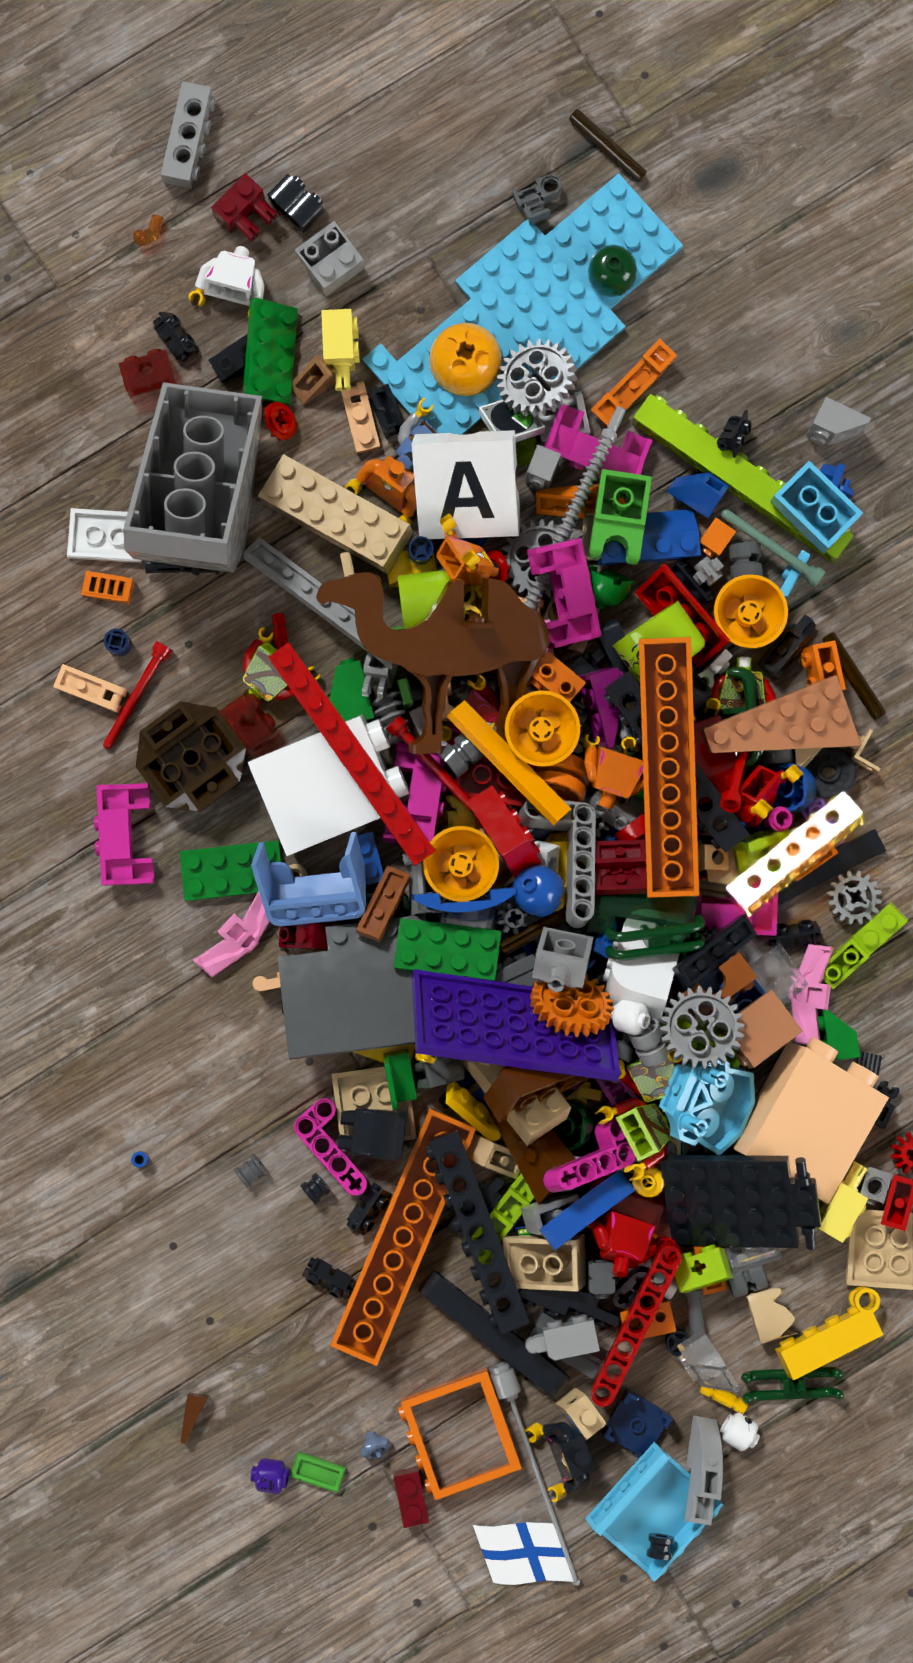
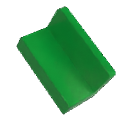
(399, 1077)

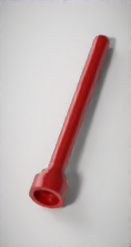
(159, 654)
(400, 730)
(732, 799)

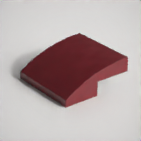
(620, 867)

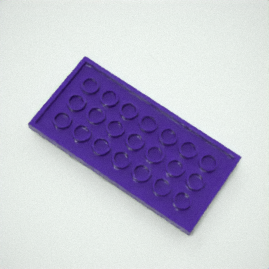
(497, 1026)

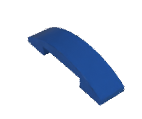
(495, 897)
(587, 1209)

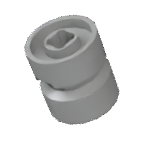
(649, 1045)

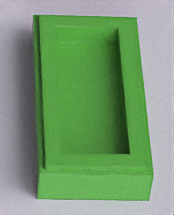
(406, 694)
(317, 1471)

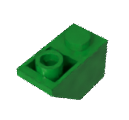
(838, 1035)

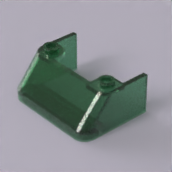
(656, 910)

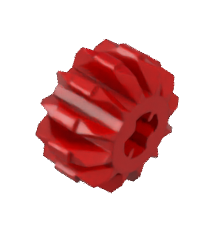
(902, 1153)

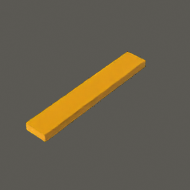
(512, 767)

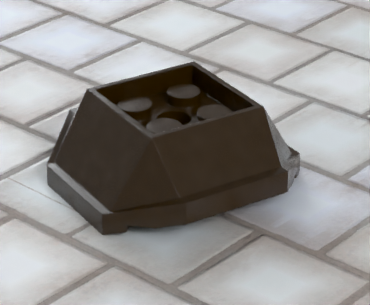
(175, 735)

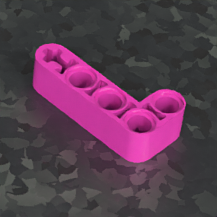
(610, 1147)
(327, 1157)

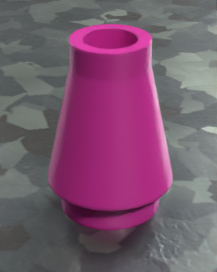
(778, 819)

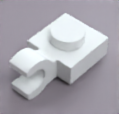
(716, 665)

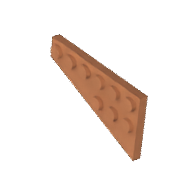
(799, 720)

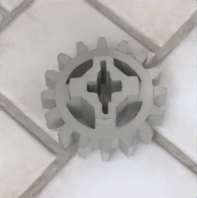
(848, 907)

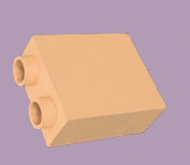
(813, 1113)

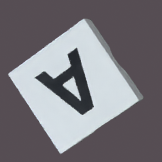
(468, 479)

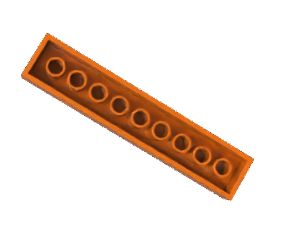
(669, 766)
(398, 1246)

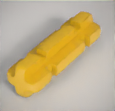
(725, 1398)

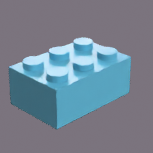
(816, 507)

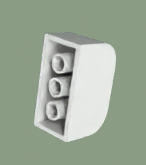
(640, 979)

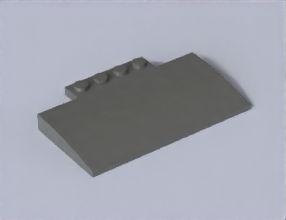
(347, 995)

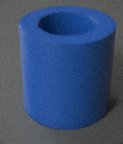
(134, 1160)

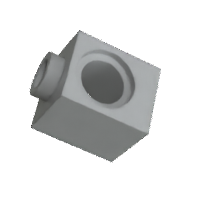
(883, 1179)

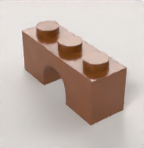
(736, 976)

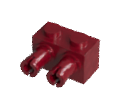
(239, 203)

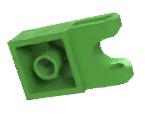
(620, 521)

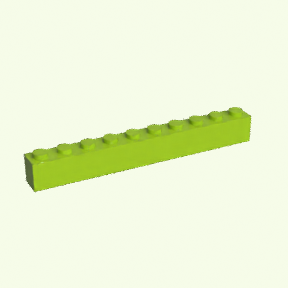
(701, 451)

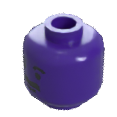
(270, 1476)

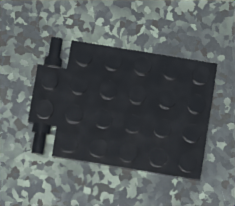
(740, 1201)

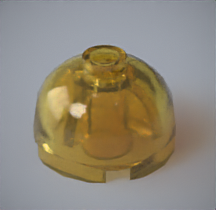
(456, 814)

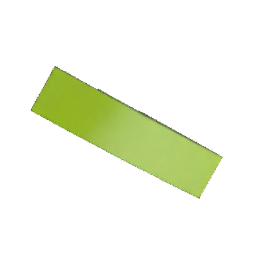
(507, 1211)

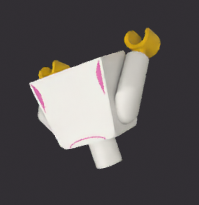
(229, 278)

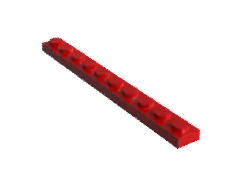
(352, 754)

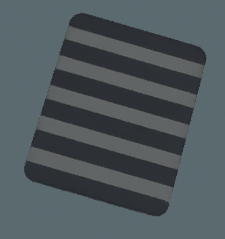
(870, 1061)

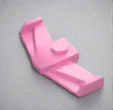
(239, 937)
(815, 995)

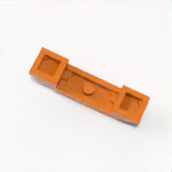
(635, 382)

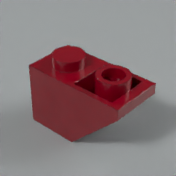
(304, 936)

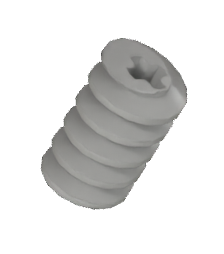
(388, 713)

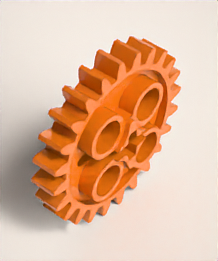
(573, 1008)

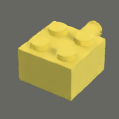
(339, 347)
(845, 1206)

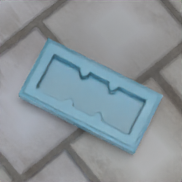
(791, 574)

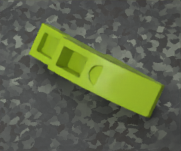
(863, 944)

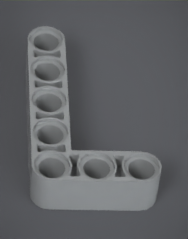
(575, 852)

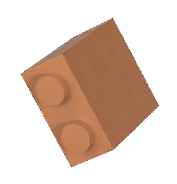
(765, 1029)

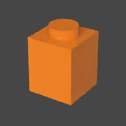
(716, 539)

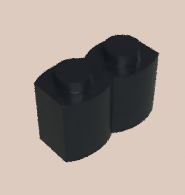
(296, 202)

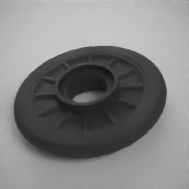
(844, 768)

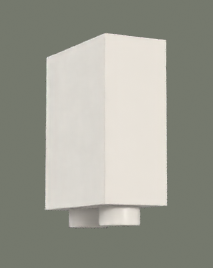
(312, 790)

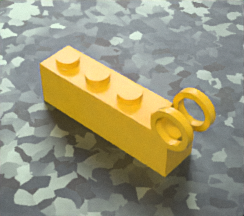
(833, 1338)

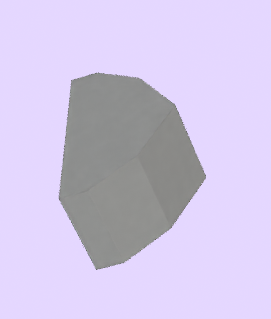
(196, 479)

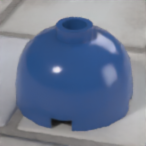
(795, 795)
(538, 890)

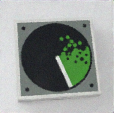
(502, 418)

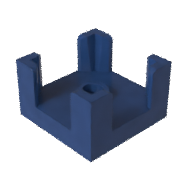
(636, 1423)

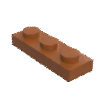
(383, 904)

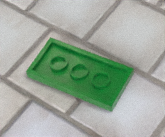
(270, 351)
(222, 870)
(447, 949)

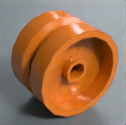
(566, 778)

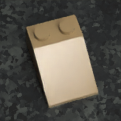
(541, 1268)

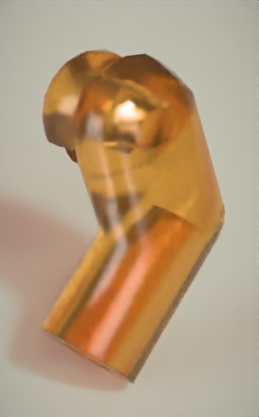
(151, 234)

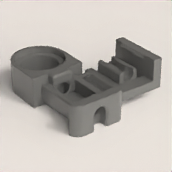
(533, 198)

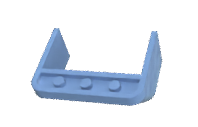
(313, 897)

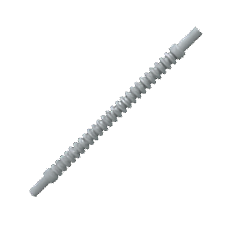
(608, 435)

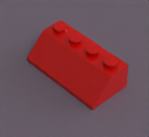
(665, 589)

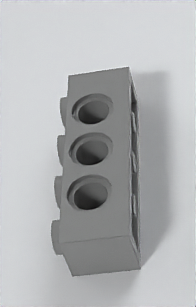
(190, 97)

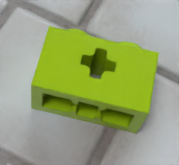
(716, 1269)

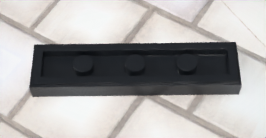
(714, 952)

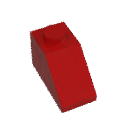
(898, 1203)

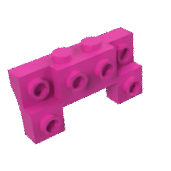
(578, 446)
(571, 591)
(424, 792)
(115, 834)
(722, 911)

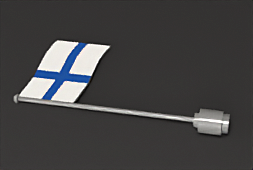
(523, 1549)

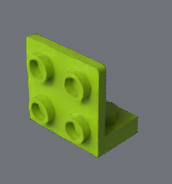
(756, 847)

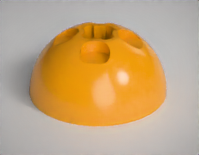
(470, 371)
(763, 607)
(556, 727)
(465, 847)

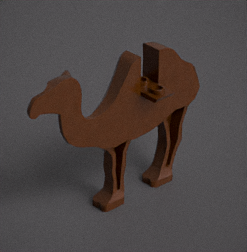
(447, 644)

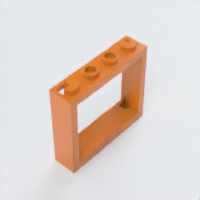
(416, 1439)

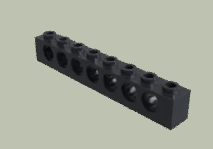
(734, 830)
(514, 1314)

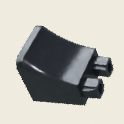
(375, 1133)

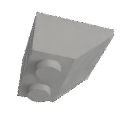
(836, 423)

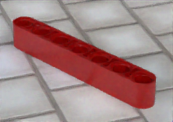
(631, 1335)

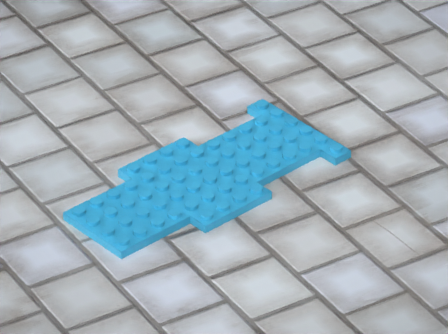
(534, 291)

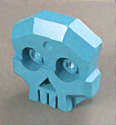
(709, 1104)

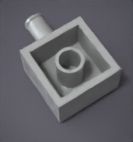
(562, 959)

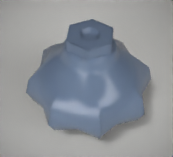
(375, 1446)

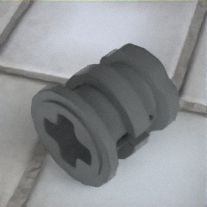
(251, 1171)

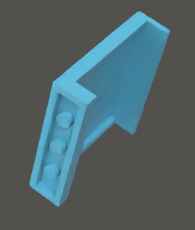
(645, 1502)

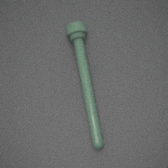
(811, 574)

